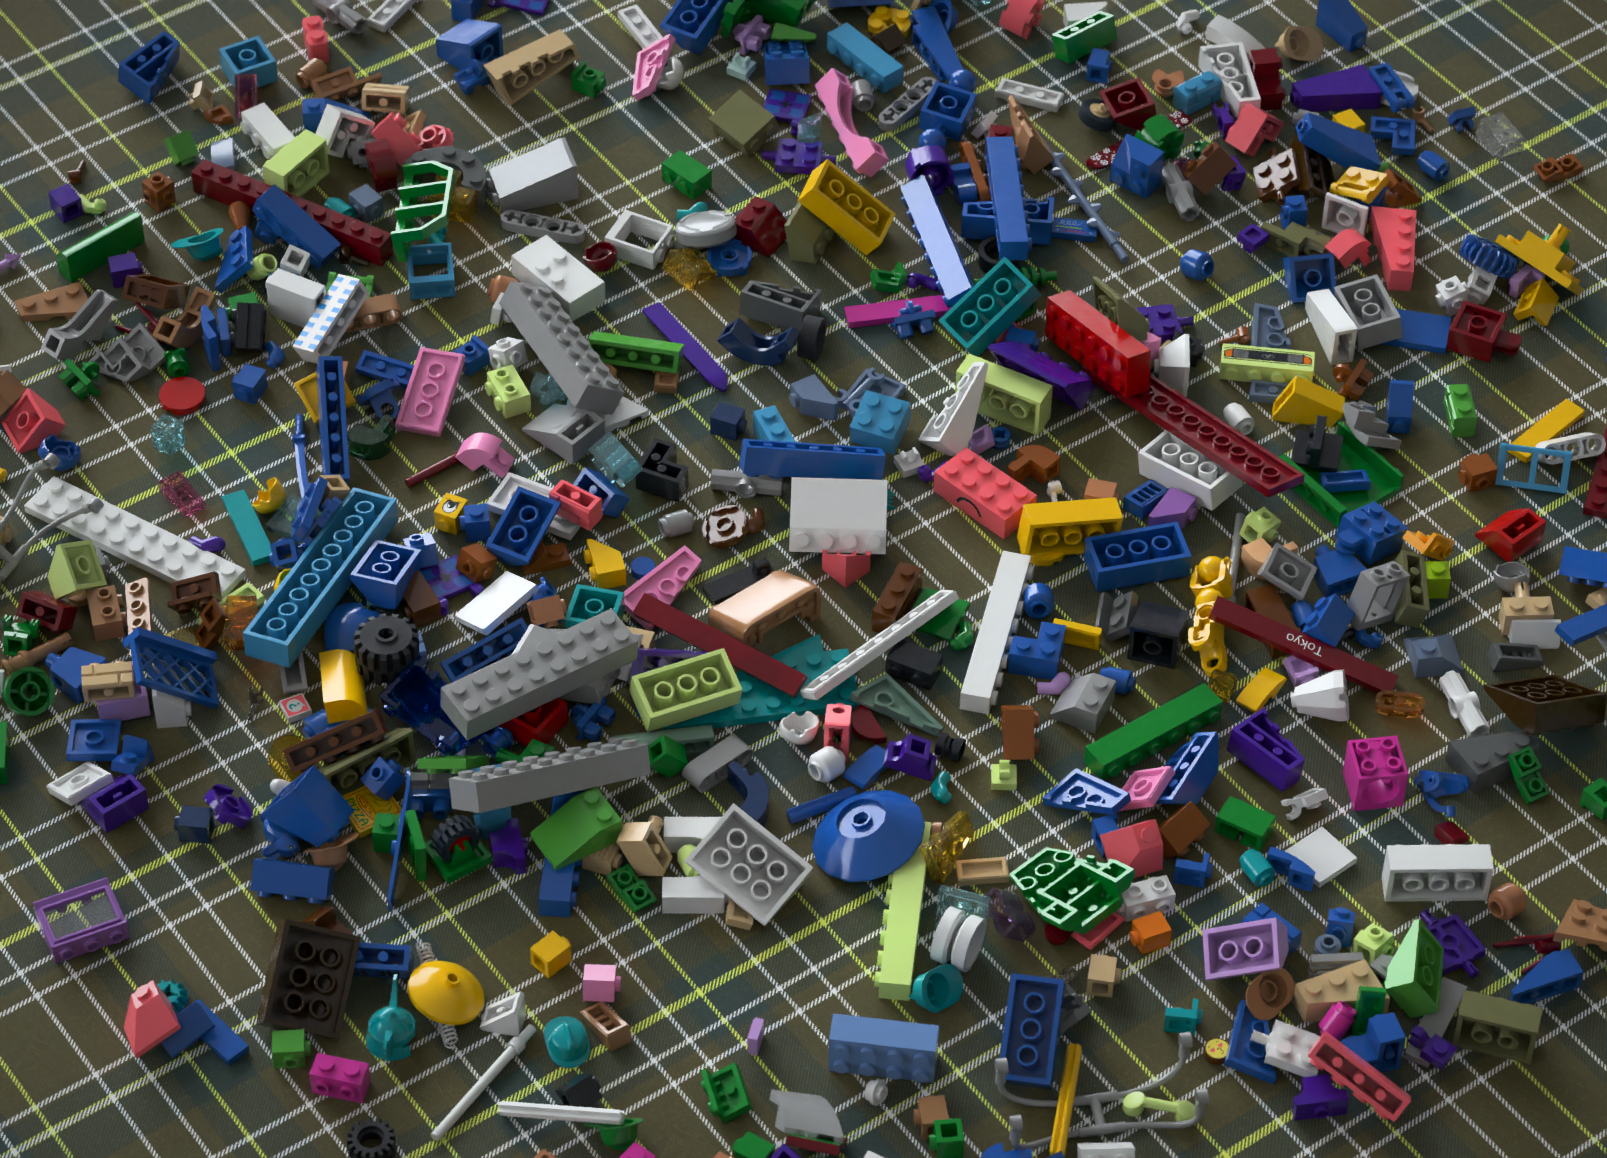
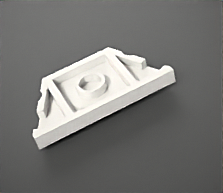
(622, 415)

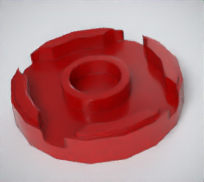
(182, 395)

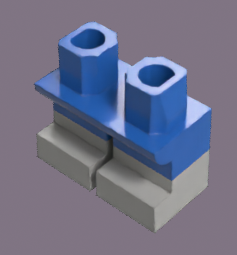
(437, 800)

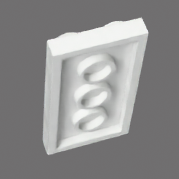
(507, 488)

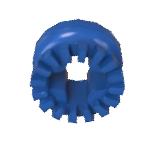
(999, 442)

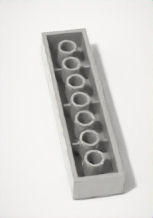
(561, 347)
(539, 674)
(549, 776)

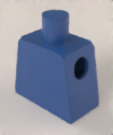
(1336, 571)
(66, 670)

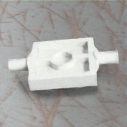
(1288, 1048)

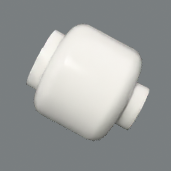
(826, 764)

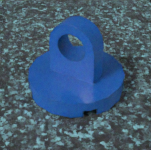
(380, 395)

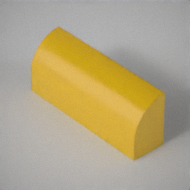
(342, 686)

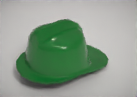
(618, 1136)

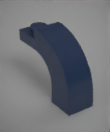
(754, 347)
(752, 789)

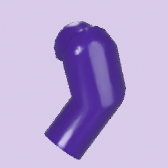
(918, 279)
(927, 474)
(210, 544)

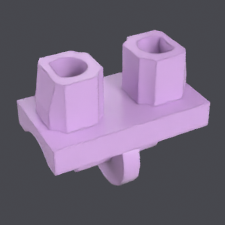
(751, 34)

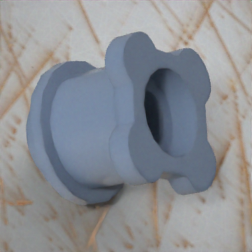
(1327, 944)

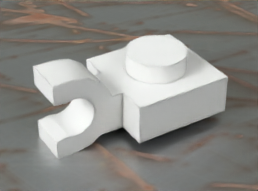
(1309, 799)

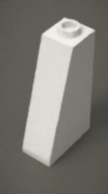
(1332, 325)

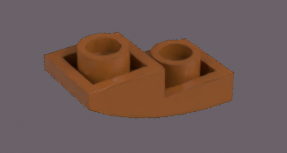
(1558, 170)

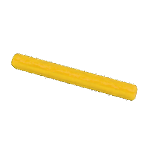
(1066, 1099)

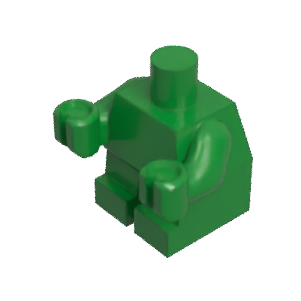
(19, 635)

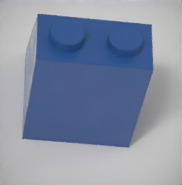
(469, 41)
(310, 808)

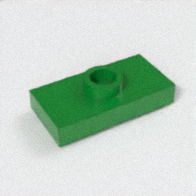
(1369, 1003)

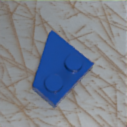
(327, 509)

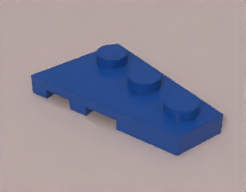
(307, 508)

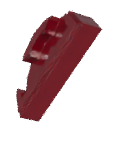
(866, 727)

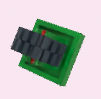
(457, 849)

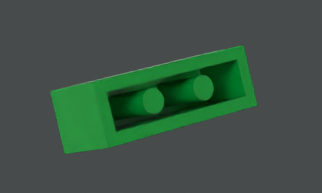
(1083, 36)

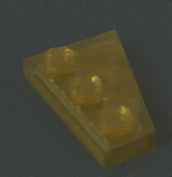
(947, 846)

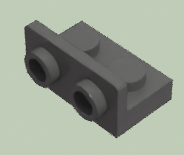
(1116, 614)

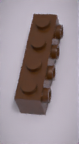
(335, 740)

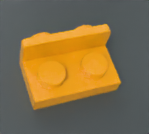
(1432, 545)

